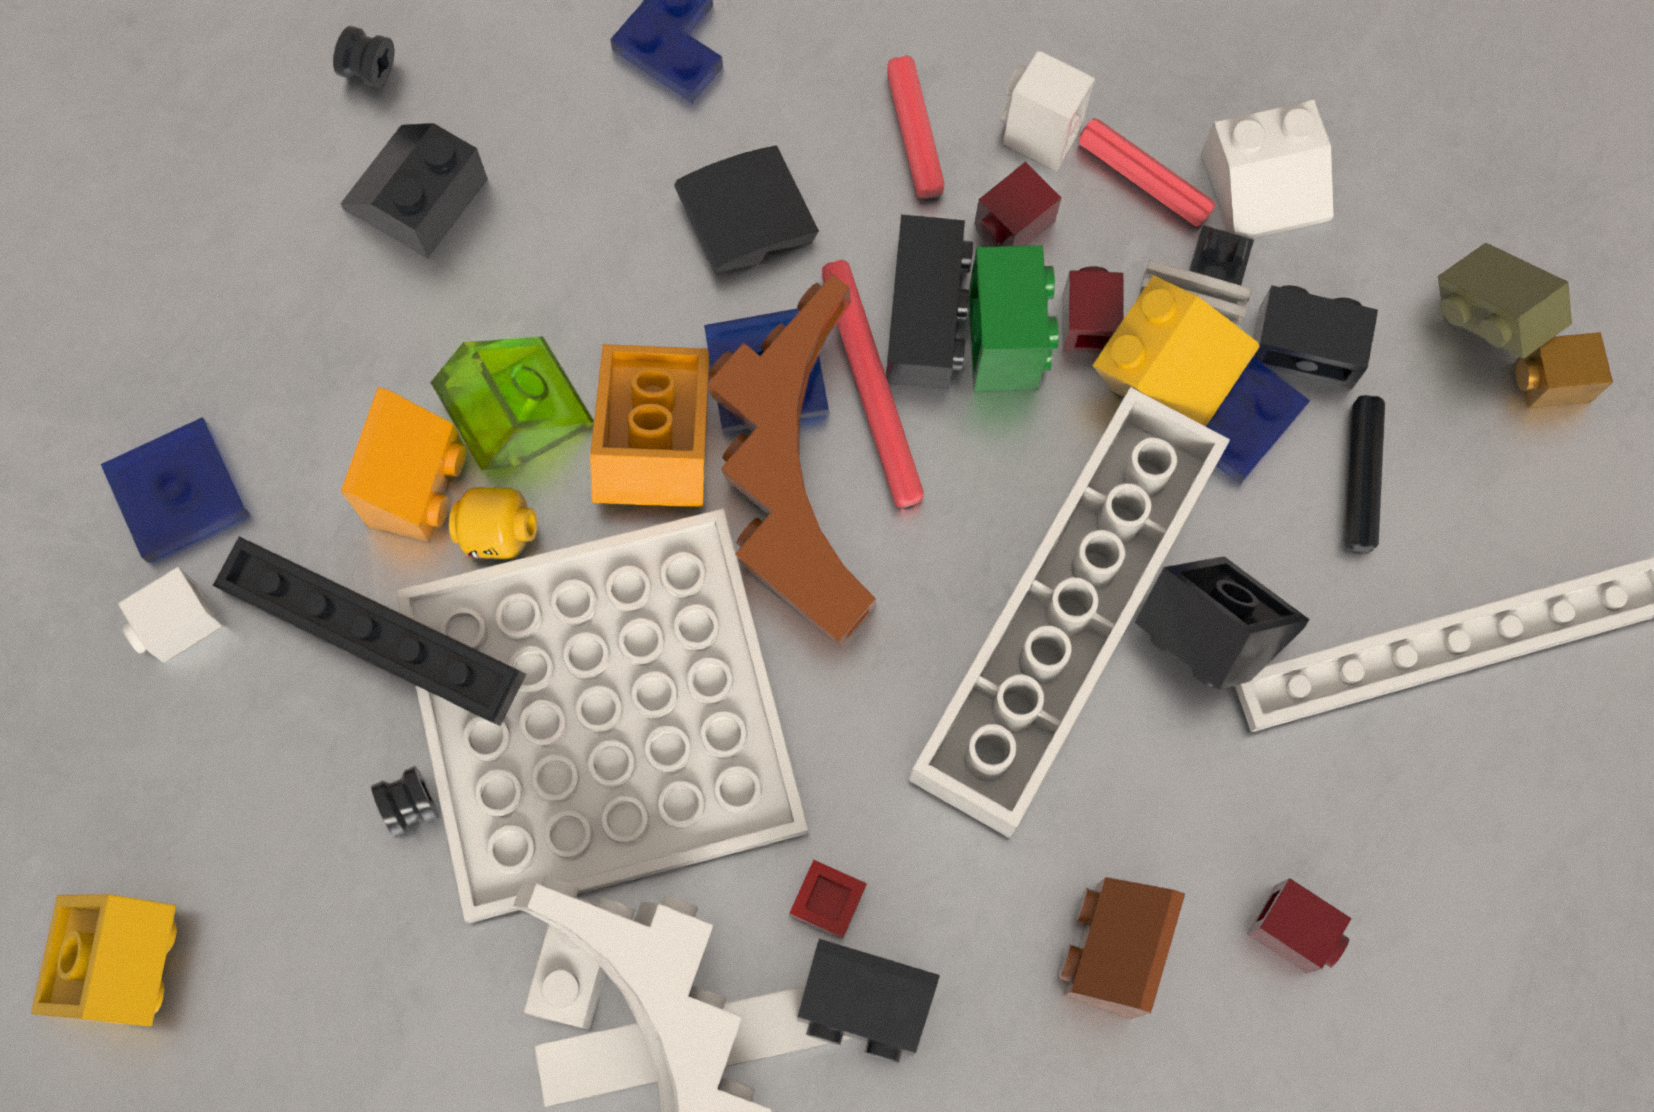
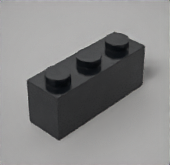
(928, 302)

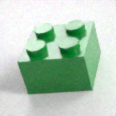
(1010, 318)

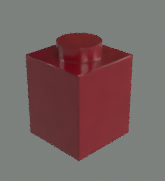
(1016, 209)
(1091, 308)
(1301, 927)

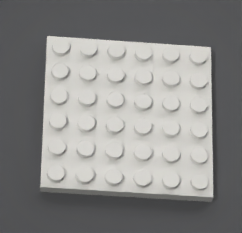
(637, 722)

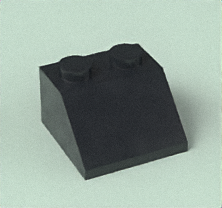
(418, 186)
(1218, 620)
(866, 1000)

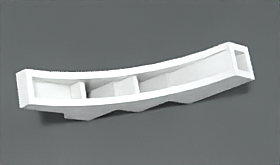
(654, 970)

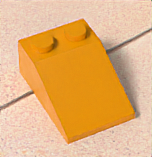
(650, 426)

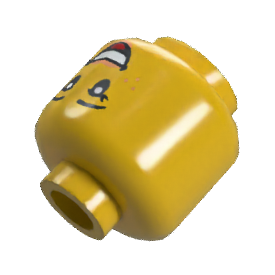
(492, 523)

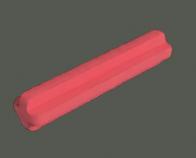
(915, 127)
(1146, 172)

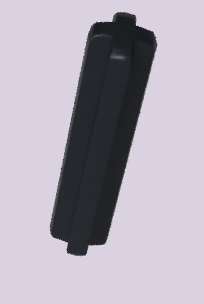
(1365, 473)

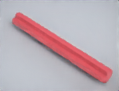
(876, 394)

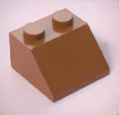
(1121, 946)

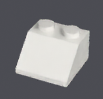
(1271, 170)

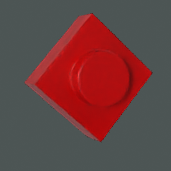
(828, 899)

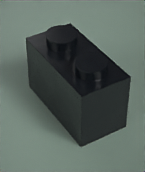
(1314, 335)

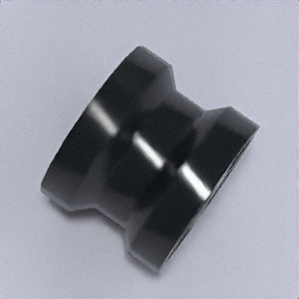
(363, 56)
(404, 801)

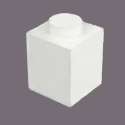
(168, 616)

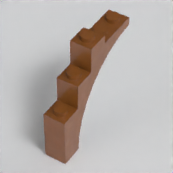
(768, 397)

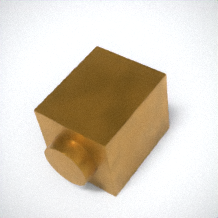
(1565, 371)

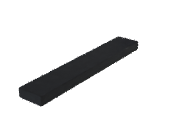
(370, 631)

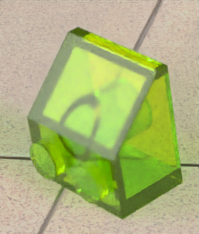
(510, 400)

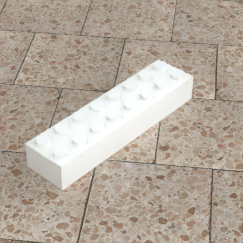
(1068, 613)

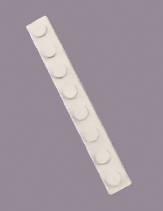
(1448, 645)

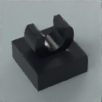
(1221, 255)

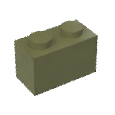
(1505, 300)

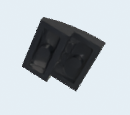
(745, 208)

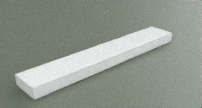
(621, 1059)

